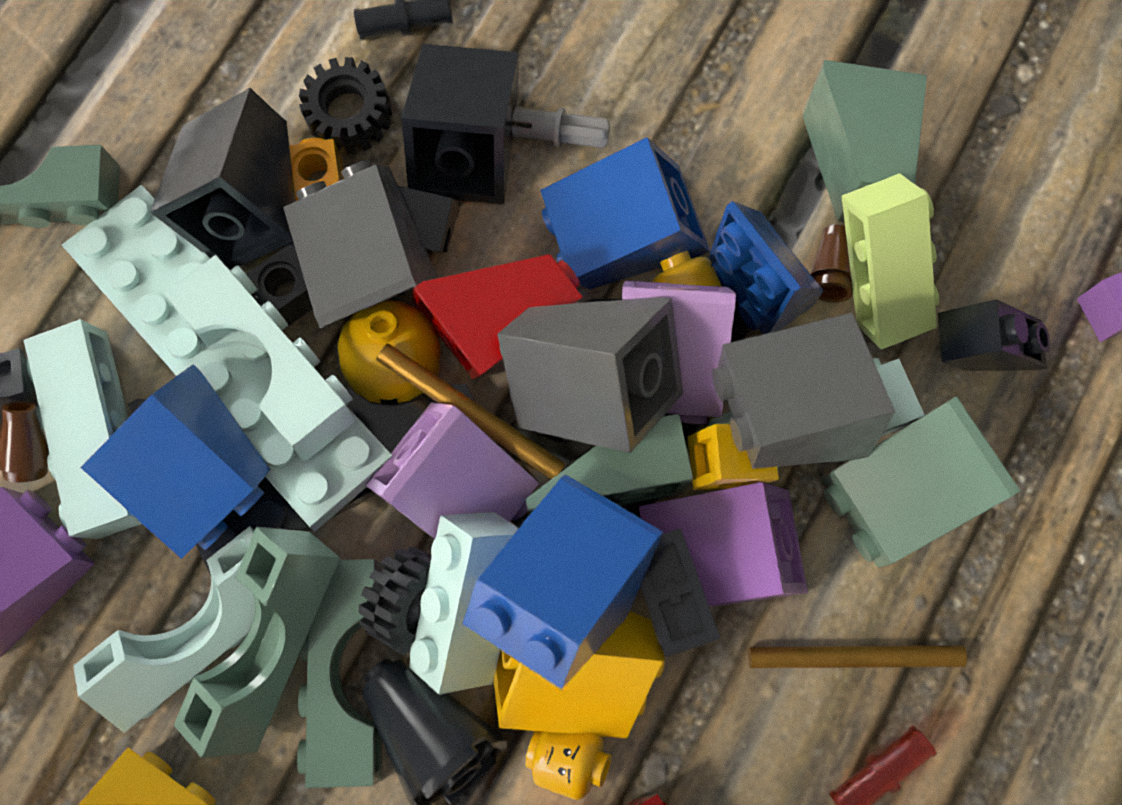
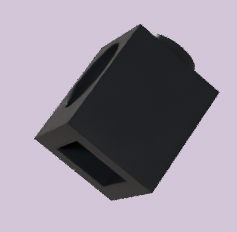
(274, 271)

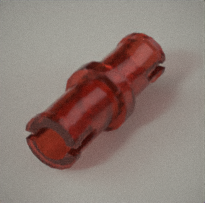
(885, 770)

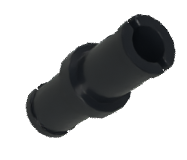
(401, 17)

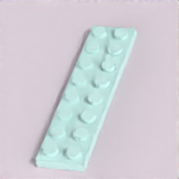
(134, 264)

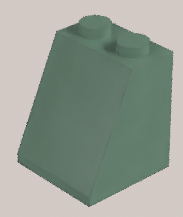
(864, 126)
(918, 485)

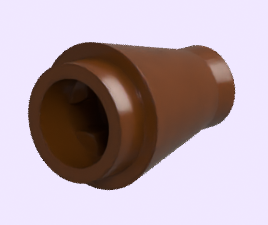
(832, 265)
(22, 443)

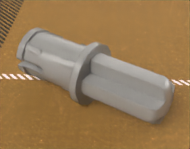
(560, 127)

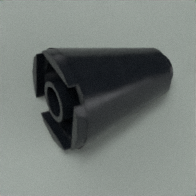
(429, 736)

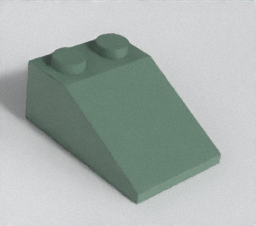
(652, 471)

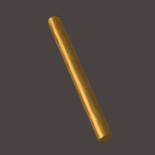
(481, 417)
(857, 656)

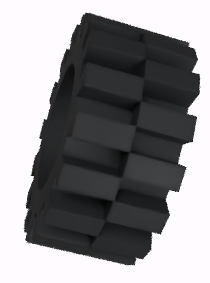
(340, 81)
(396, 599)

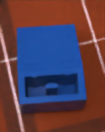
(761, 270)

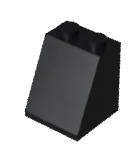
(461, 122)
(230, 181)

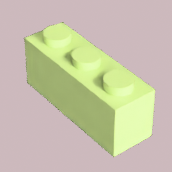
(891, 259)

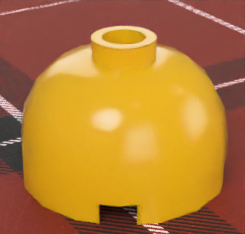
(369, 332)

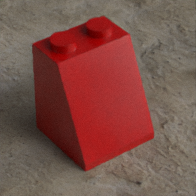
(480, 303)

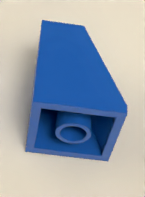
(623, 215)
(181, 464)
(563, 581)

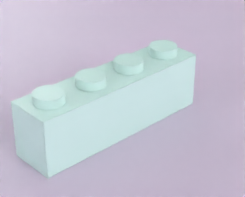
(78, 412)

